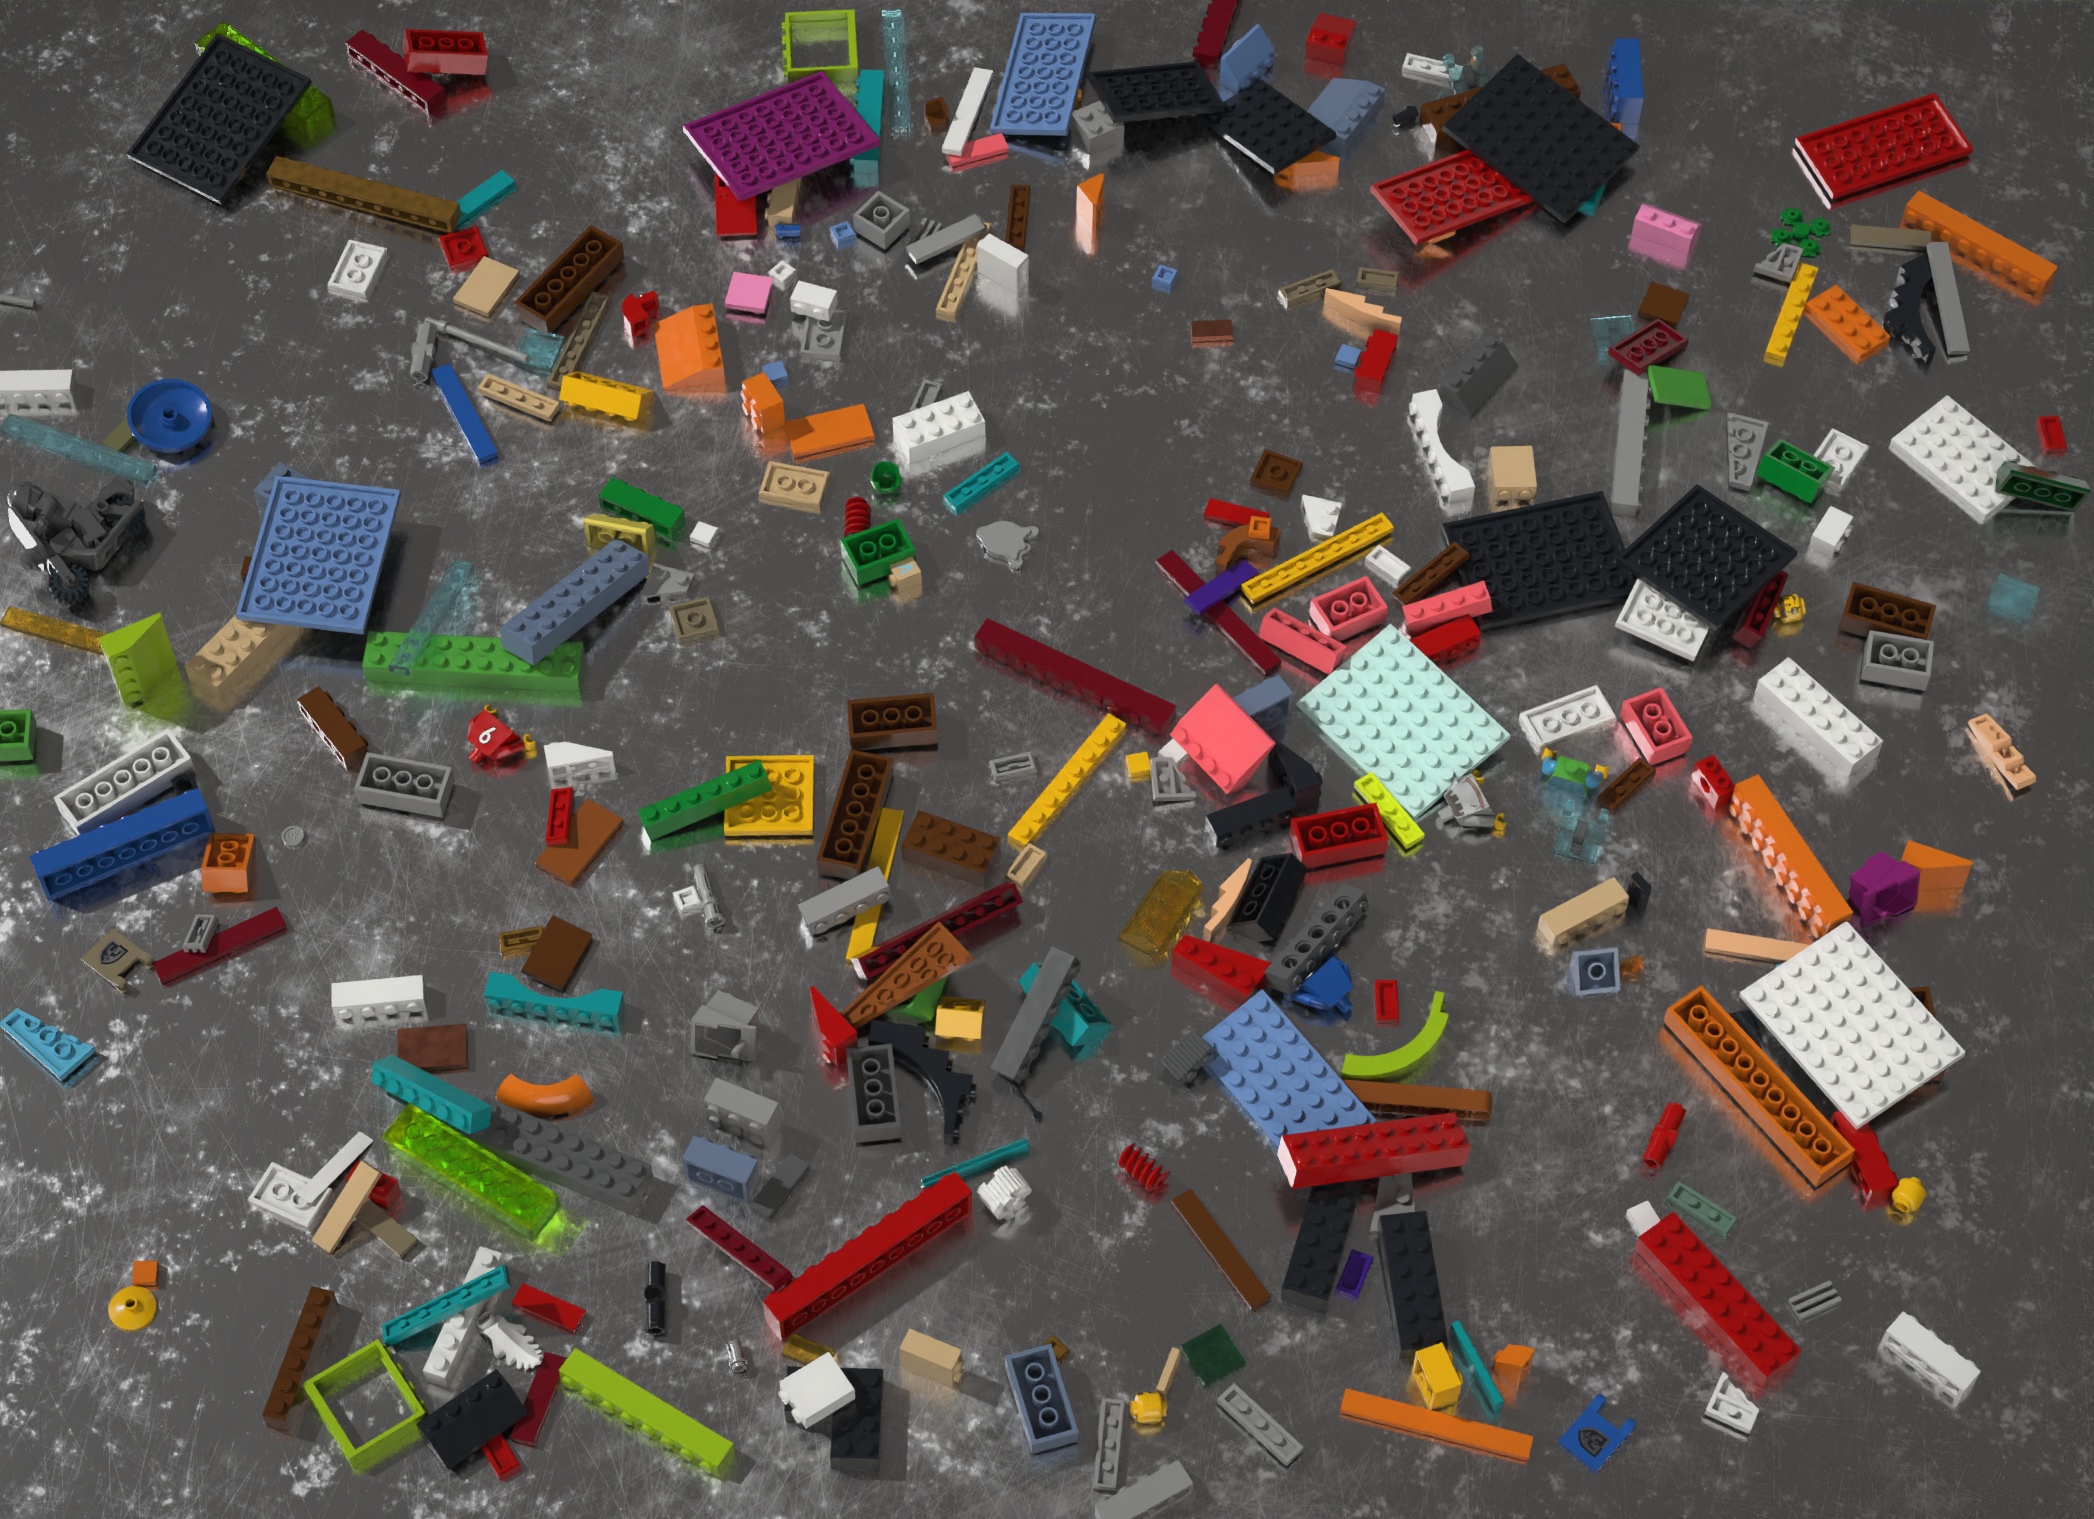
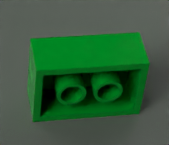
(875, 549)

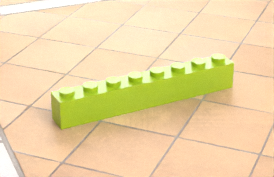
(647, 1412)

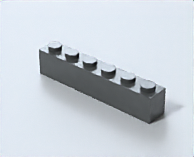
(1036, 1015)

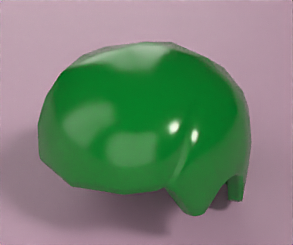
(886, 477)

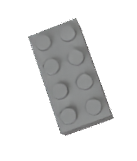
(404, 784)

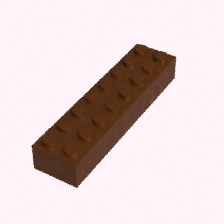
(1438, 112)

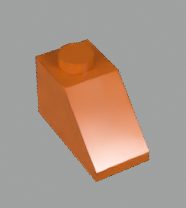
(1513, 1362)

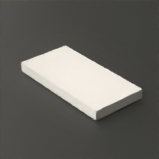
(1568, 717)

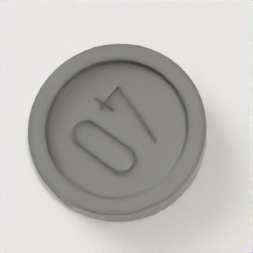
(293, 836)

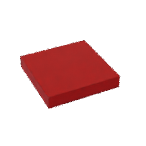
(463, 247)

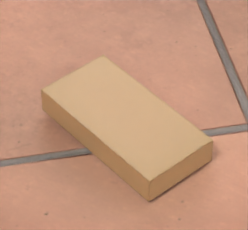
(1025, 865)
(1168, 1372)

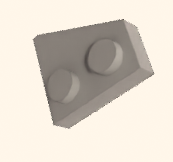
(1168, 781)

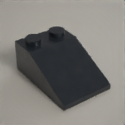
(1297, 775)

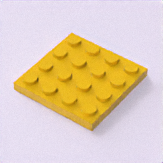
(781, 810)

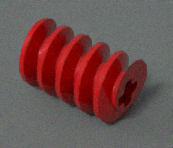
(856, 516)
(1142, 1169)

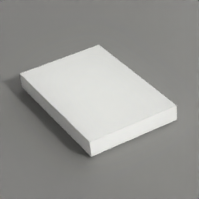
(357, 268)
(1843, 454)
(279, 1196)

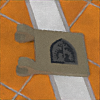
(114, 956)

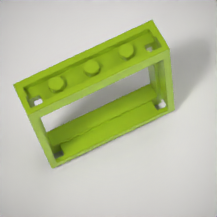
(820, 20)
(348, 1366)

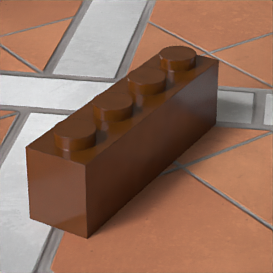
(333, 727)

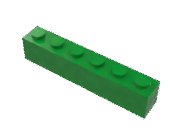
(705, 800)

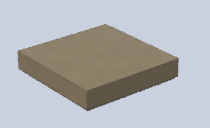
(694, 620)

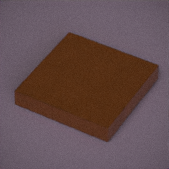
(1664, 304)
(1276, 473)

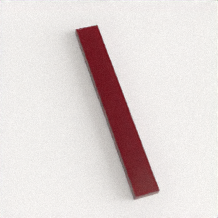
(1221, 614)

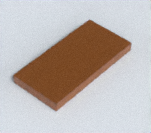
(589, 832)

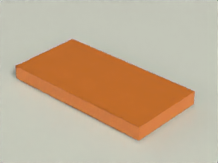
(829, 430)

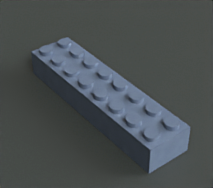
(574, 601)

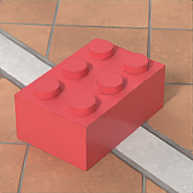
(1348, 609)
(1656, 726)

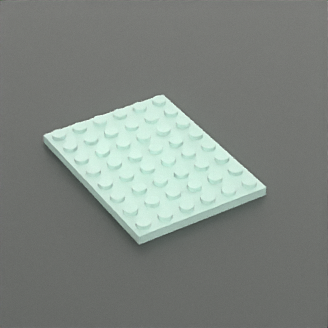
(1402, 720)

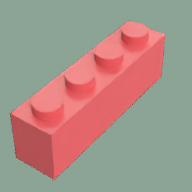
(1446, 607)
(1302, 641)

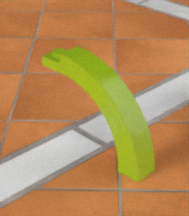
(1405, 1060)

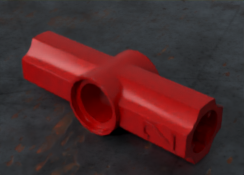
(1664, 1136)

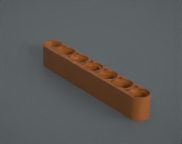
(1422, 1099)

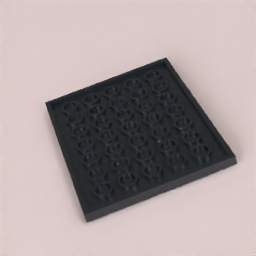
(219, 118)
(1541, 138)
(1543, 558)

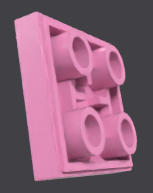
(748, 292)

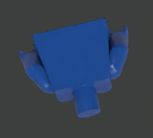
(1326, 986)

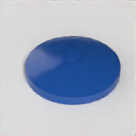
(169, 415)

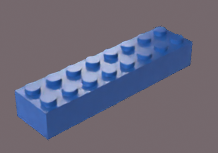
(122, 843)

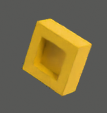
(1138, 764)

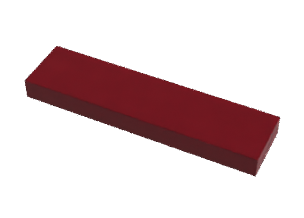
(539, 1399)

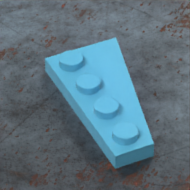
(52, 1048)

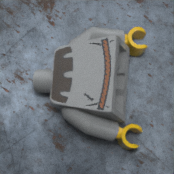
(1469, 804)

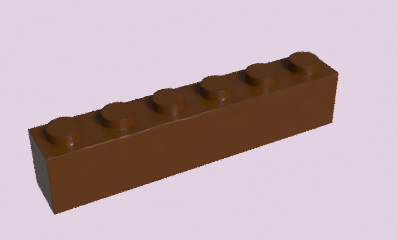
(300, 1358)

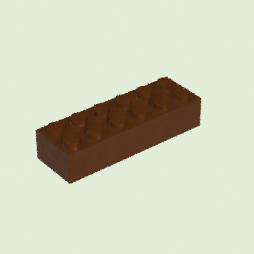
(569, 280)
(855, 815)

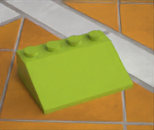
(138, 657)

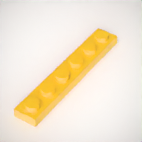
(1791, 312)

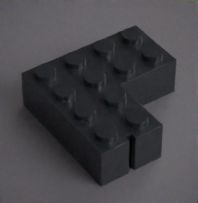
(856, 1424)

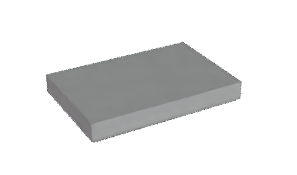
(824, 338)

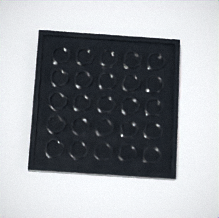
(1706, 557)

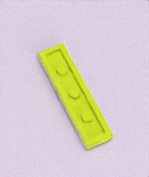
(1390, 810)

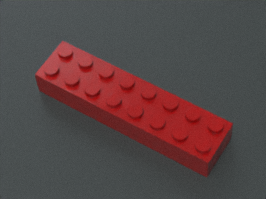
(1373, 1150)
(1718, 1299)

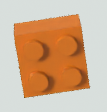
(763, 403)

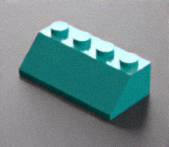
(1078, 1017)

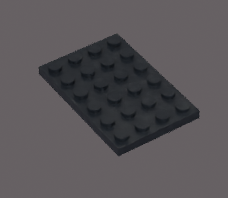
(1156, 92)
(1269, 127)

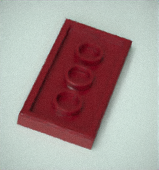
(1648, 346)

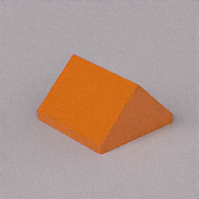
(1090, 199)

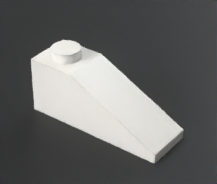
(572, 758)

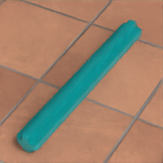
(980, 1162)

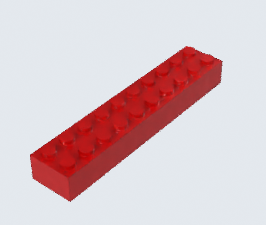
(867, 1255)

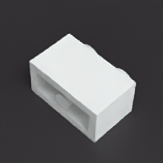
(813, 301)
(1831, 532)

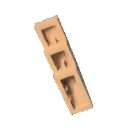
(1355, 308)
(2001, 752)
(1230, 895)

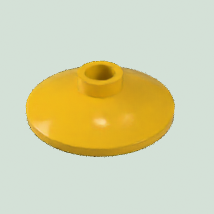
(136, 1316)

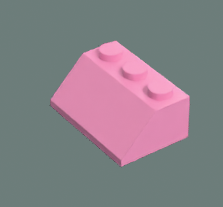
(1666, 228)

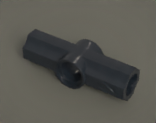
(655, 1310)

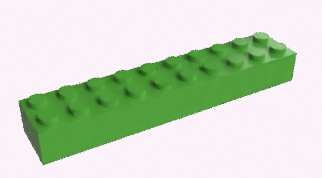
(475, 663)

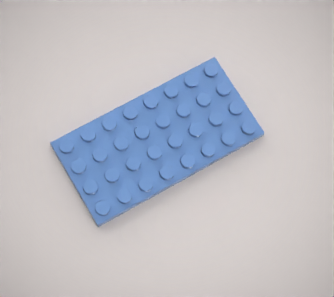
(1043, 74)
(1279, 1073)

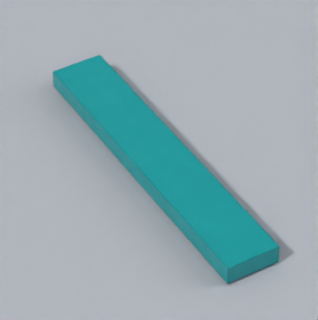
(446, 1305)

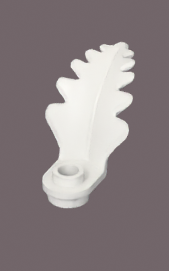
(509, 1341)

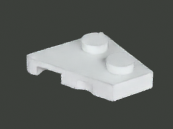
(1321, 516)
(1731, 1406)

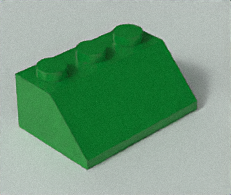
(1795, 470)

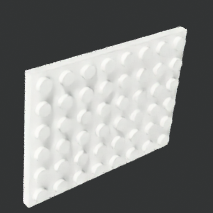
(1852, 1025)

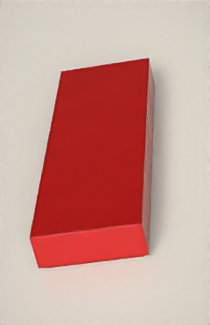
(1231, 513)
(559, 816)
(548, 1307)

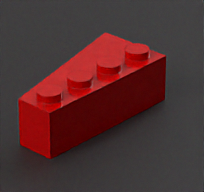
(1221, 968)

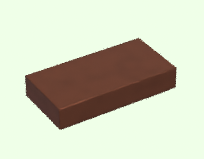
(1211, 330)

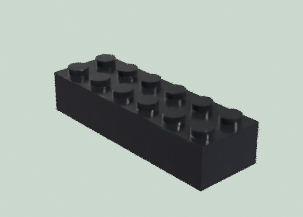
(1321, 1244)
(1411, 1282)

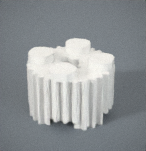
(1005, 1192)

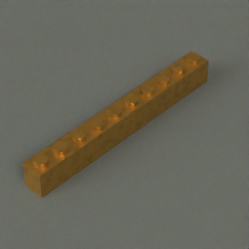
(364, 194)

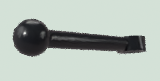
(1037, 1115)

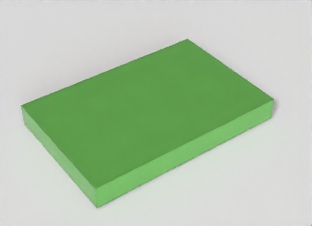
(1679, 387)

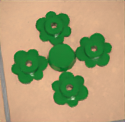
(1801, 230)

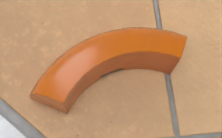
(544, 1100)

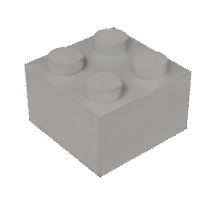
(1095, 128)
(881, 219)

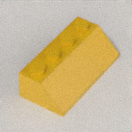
(605, 395)

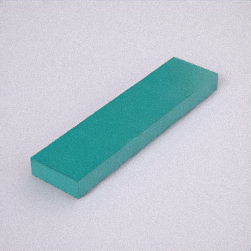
(484, 194)
(981, 482)
(1476, 1366)

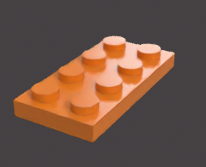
(1847, 322)

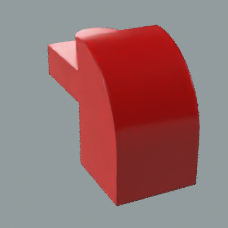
(636, 311)

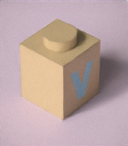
(904, 574)

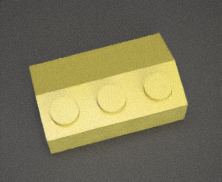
(603, 529)

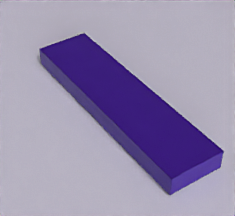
(1220, 587)

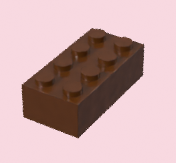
(1886, 613)
(892, 721)
(951, 848)

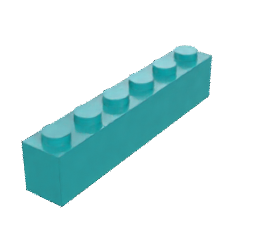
(870, 108)
(431, 1094)

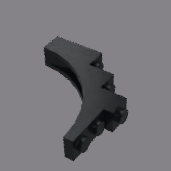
(1905, 299)
(934, 1065)

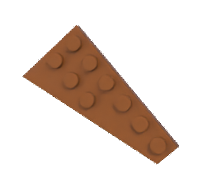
(919, 967)

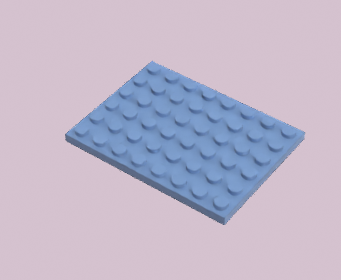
(319, 555)

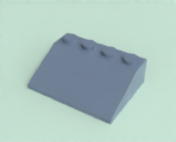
(1347, 109)

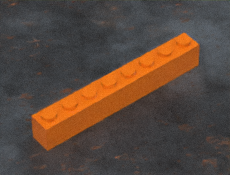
(1980, 242)

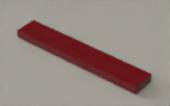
(220, 945)
(739, 1248)

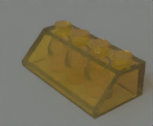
(1162, 911)

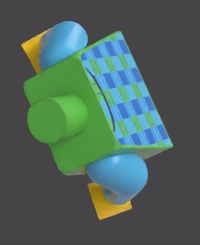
(1571, 774)

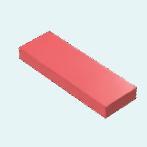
(980, 149)

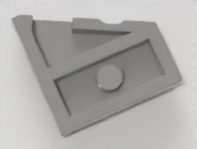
(1780, 263)
(667, 582)

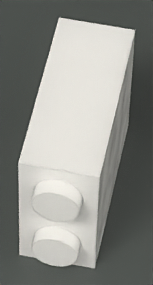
(1002, 263)
(816, 1390)

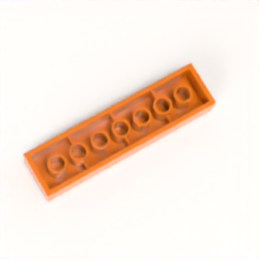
(1788, 857)

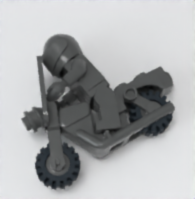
(81, 532)

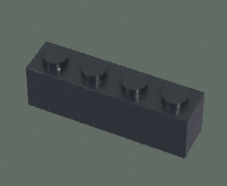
(1251, 816)

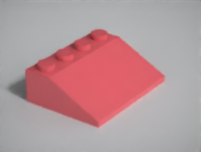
(1223, 739)

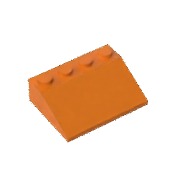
(689, 348)

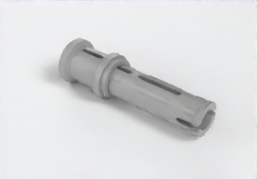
(709, 903)

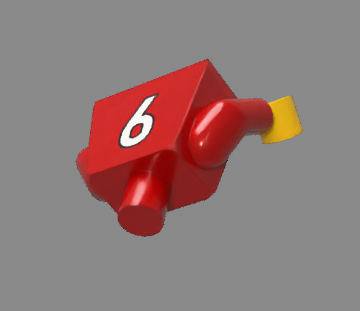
(494, 737)

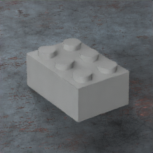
(1897, 660)
(742, 1112)

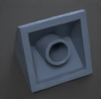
(1595, 970)

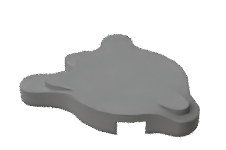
(1007, 541)

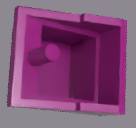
(1883, 888)

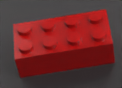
(445, 52)
(1339, 835)

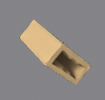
(1512, 472)
(931, 1359)

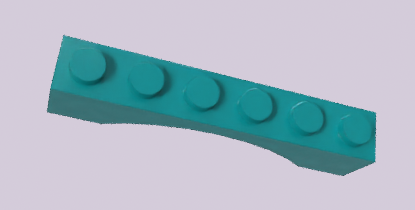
(600, 1006)

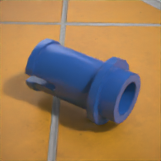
(787, 230)

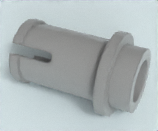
(737, 1360)

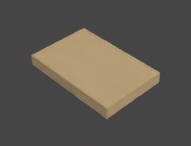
(486, 286)
(794, 485)

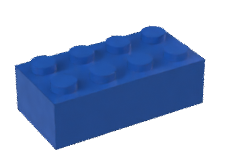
(1626, 80)

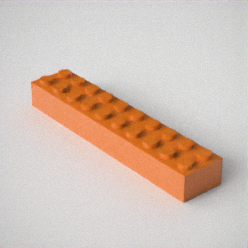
(1759, 1086)

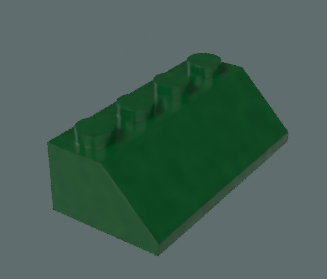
(2041, 486)

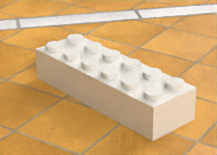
(1818, 717)
(124, 783)

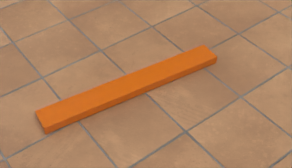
(1436, 1424)

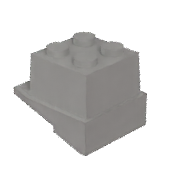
(725, 1028)

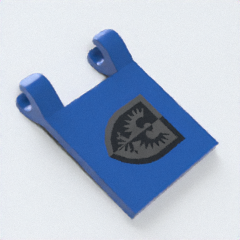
(1593, 1437)

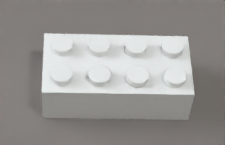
(939, 427)

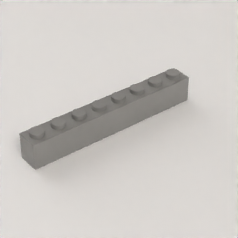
(1630, 444)

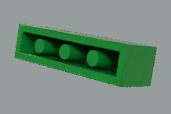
(641, 507)

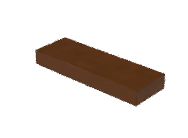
(1626, 785)

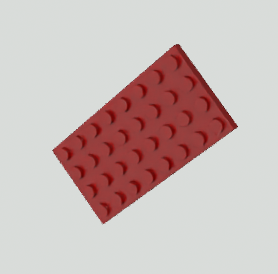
(1883, 145)
(1447, 196)

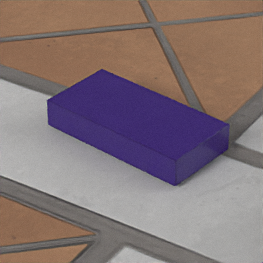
(1354, 1274)

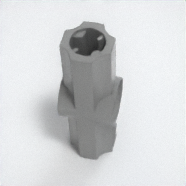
(423, 352)

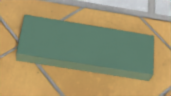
(1701, 1209)

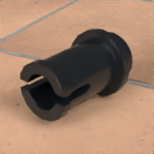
(1406, 115)

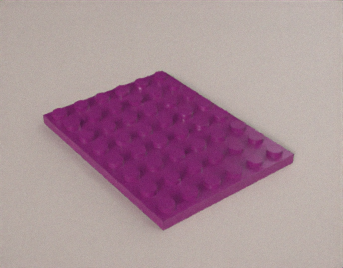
(781, 136)

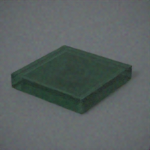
(1212, 1355)

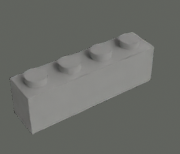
(845, 901)
(1148, 1495)

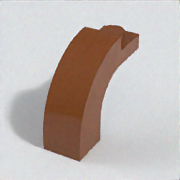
(1238, 542)

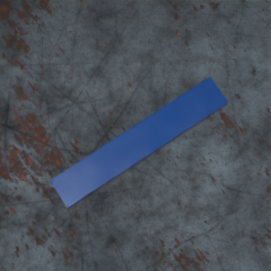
(464, 413)

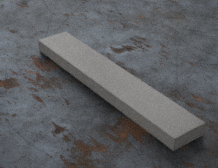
(1948, 298)

